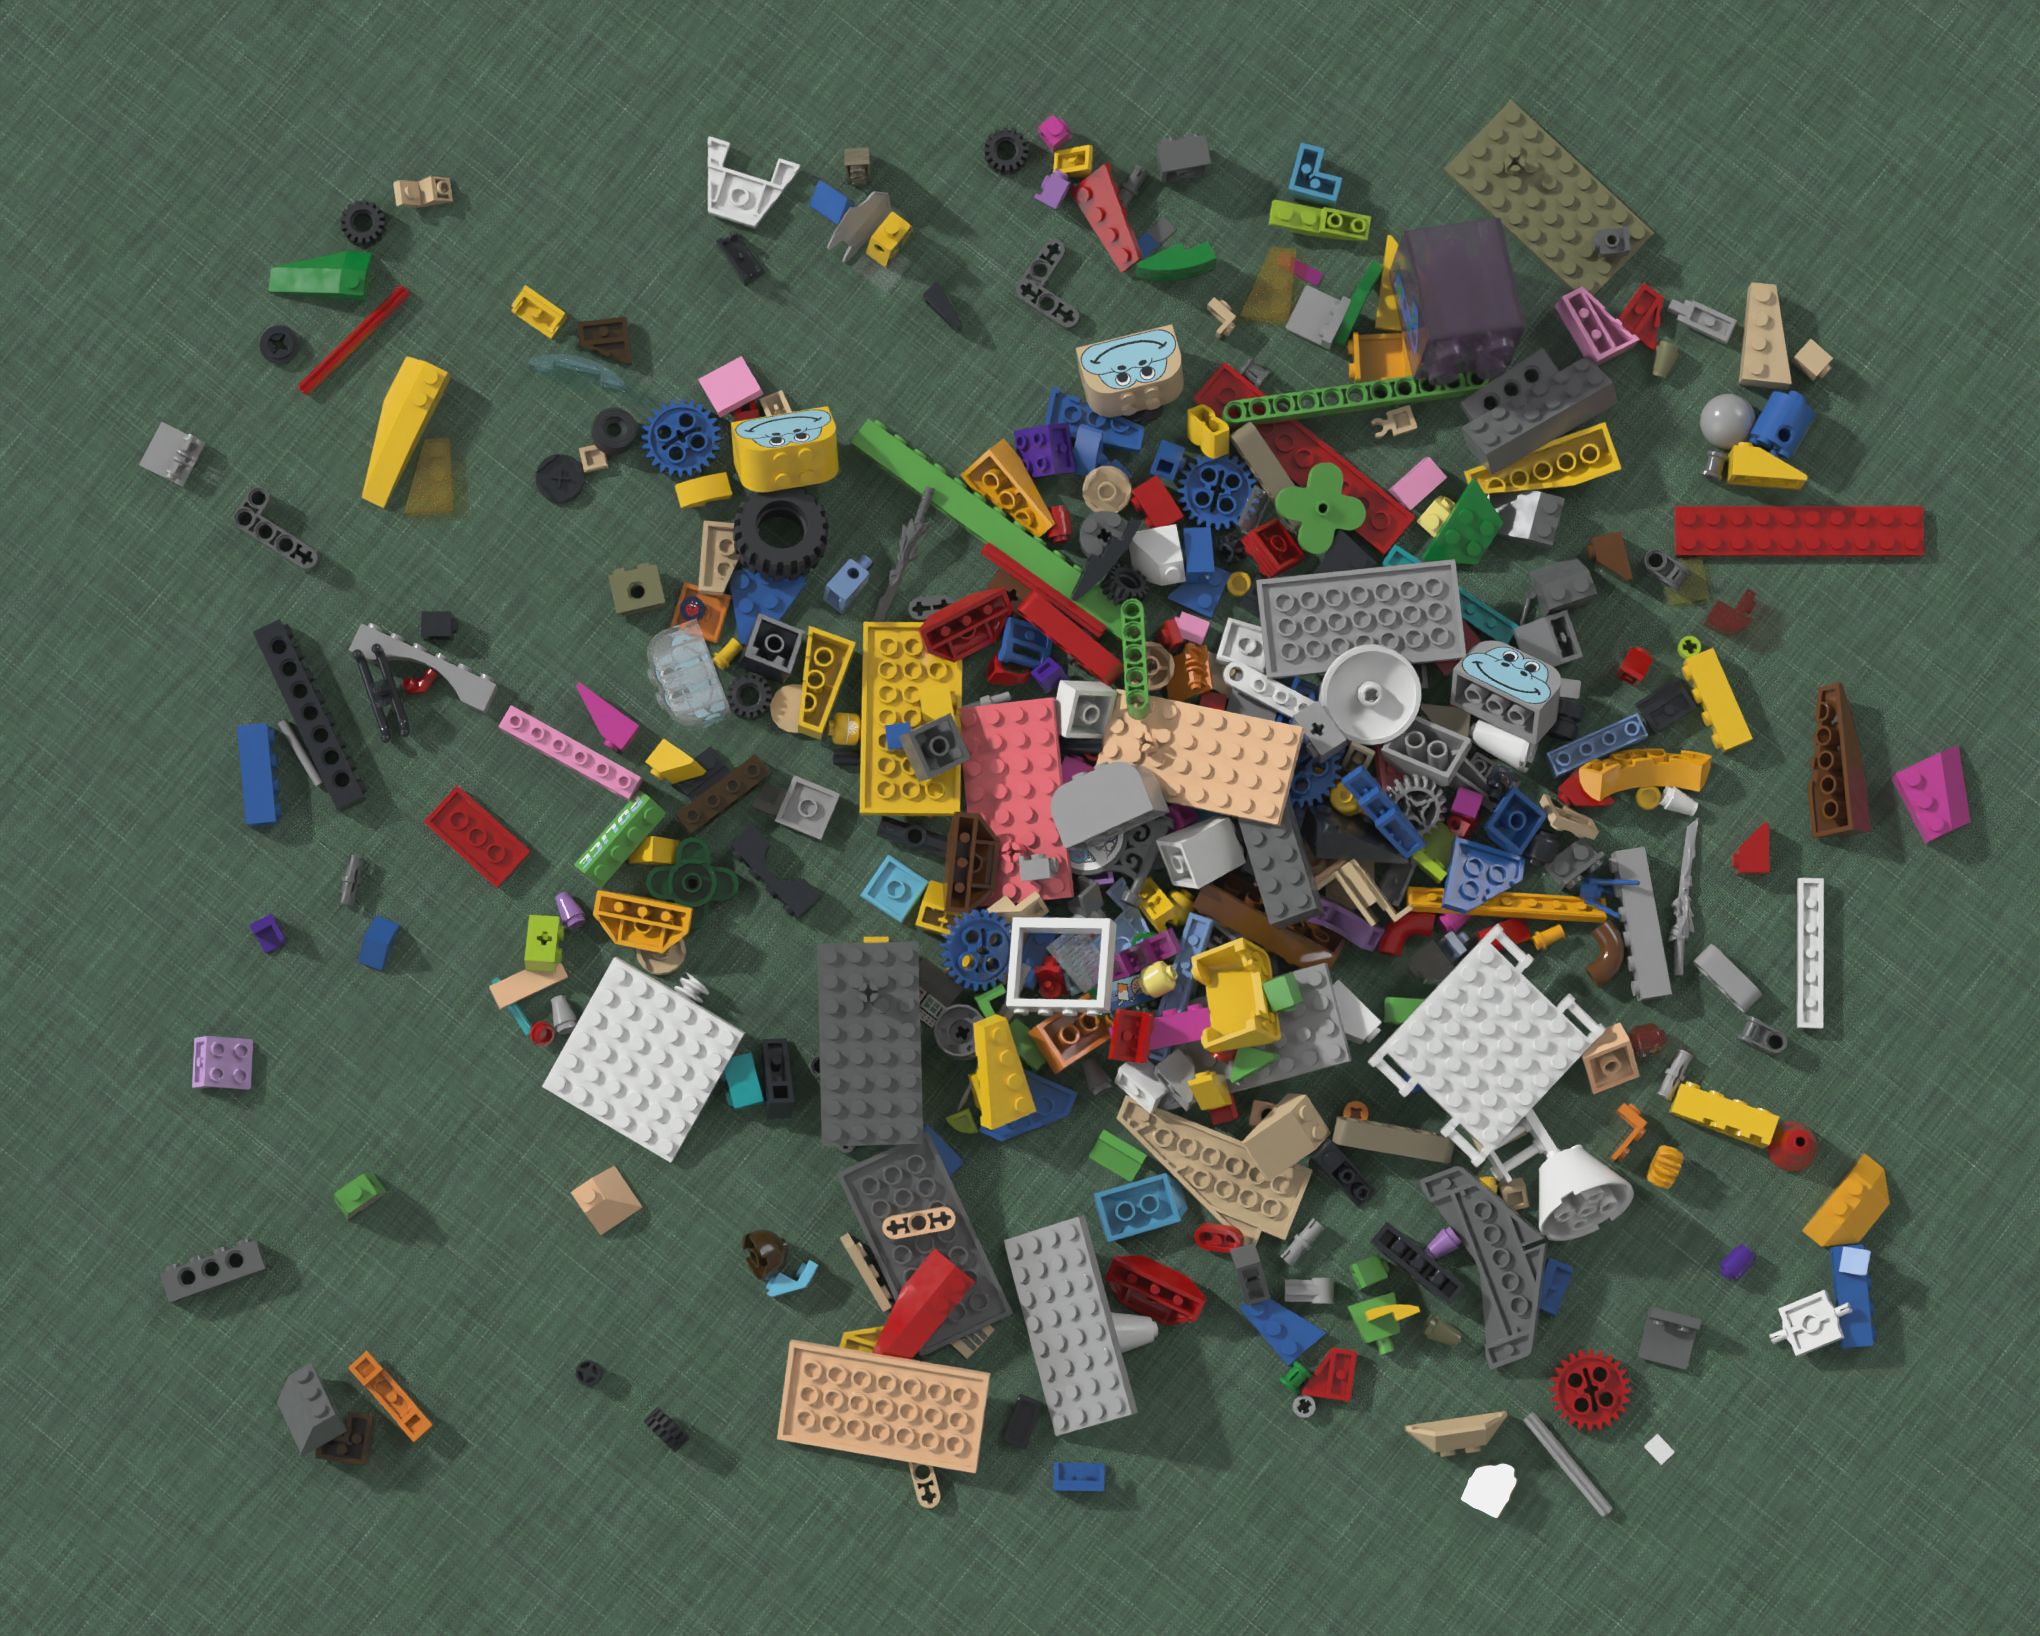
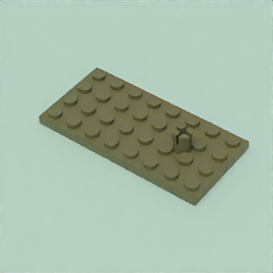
(1545, 198)

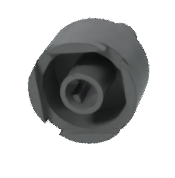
(1096, 524)

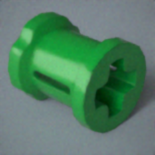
(1295, 1377)

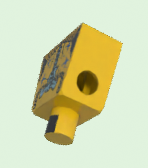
(890, 236)

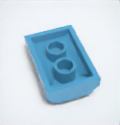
(1140, 1206)

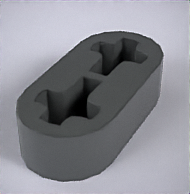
(927, 602)

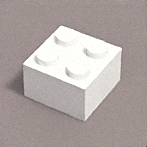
(1084, 708)

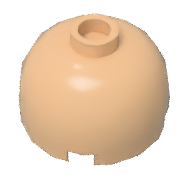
(1159, 666)

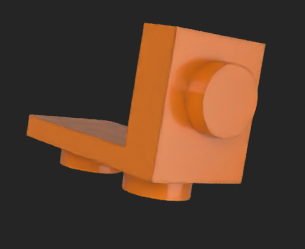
(1632, 1117)

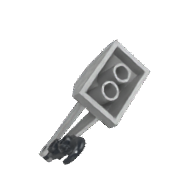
(1441, 757)

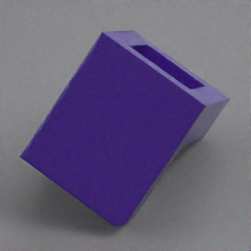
(1049, 675)
(268, 933)

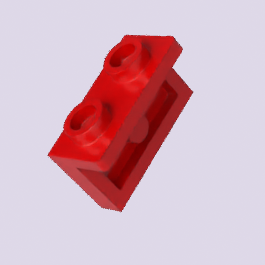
(1131, 1036)

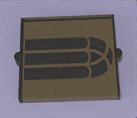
(1489, 1489)

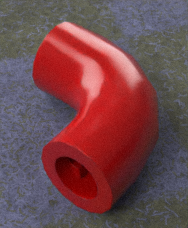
(1397, 932)

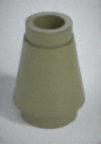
(1664, 359)
(1441, 1331)

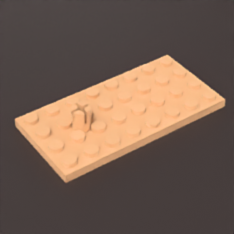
(1208, 756)
(883, 1406)

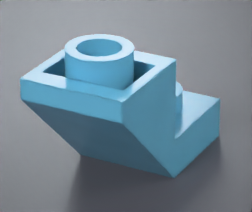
(783, 1285)

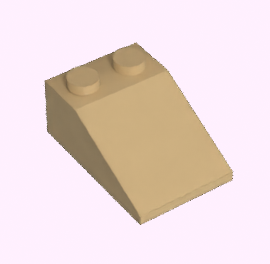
(1285, 1135)

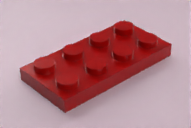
(477, 837)

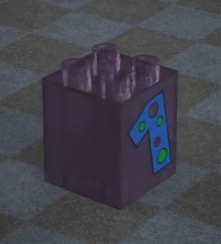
(1457, 300)

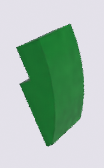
(1177, 263)

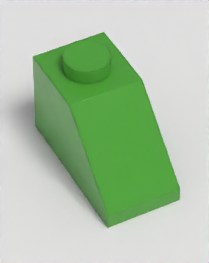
(1369, 1271)

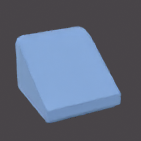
(1854, 1261)

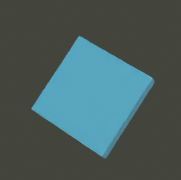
(894, 889)

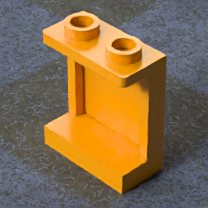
(1378, 357)

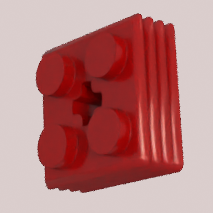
(1273, 548)

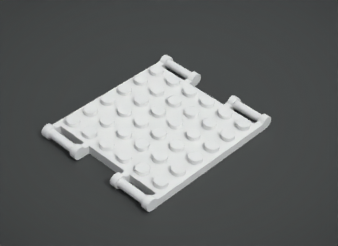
(1486, 1045)

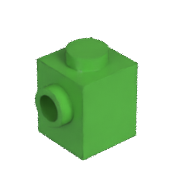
(1283, 993)

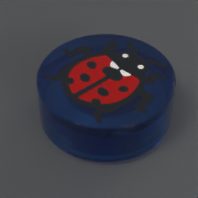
(692, 608)

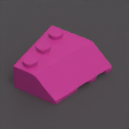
(1935, 794)

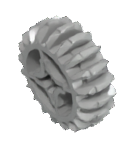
(1432, 796)

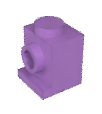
(1054, 189)

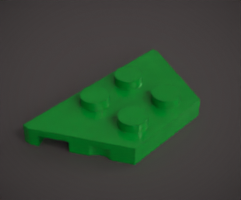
(1467, 529)

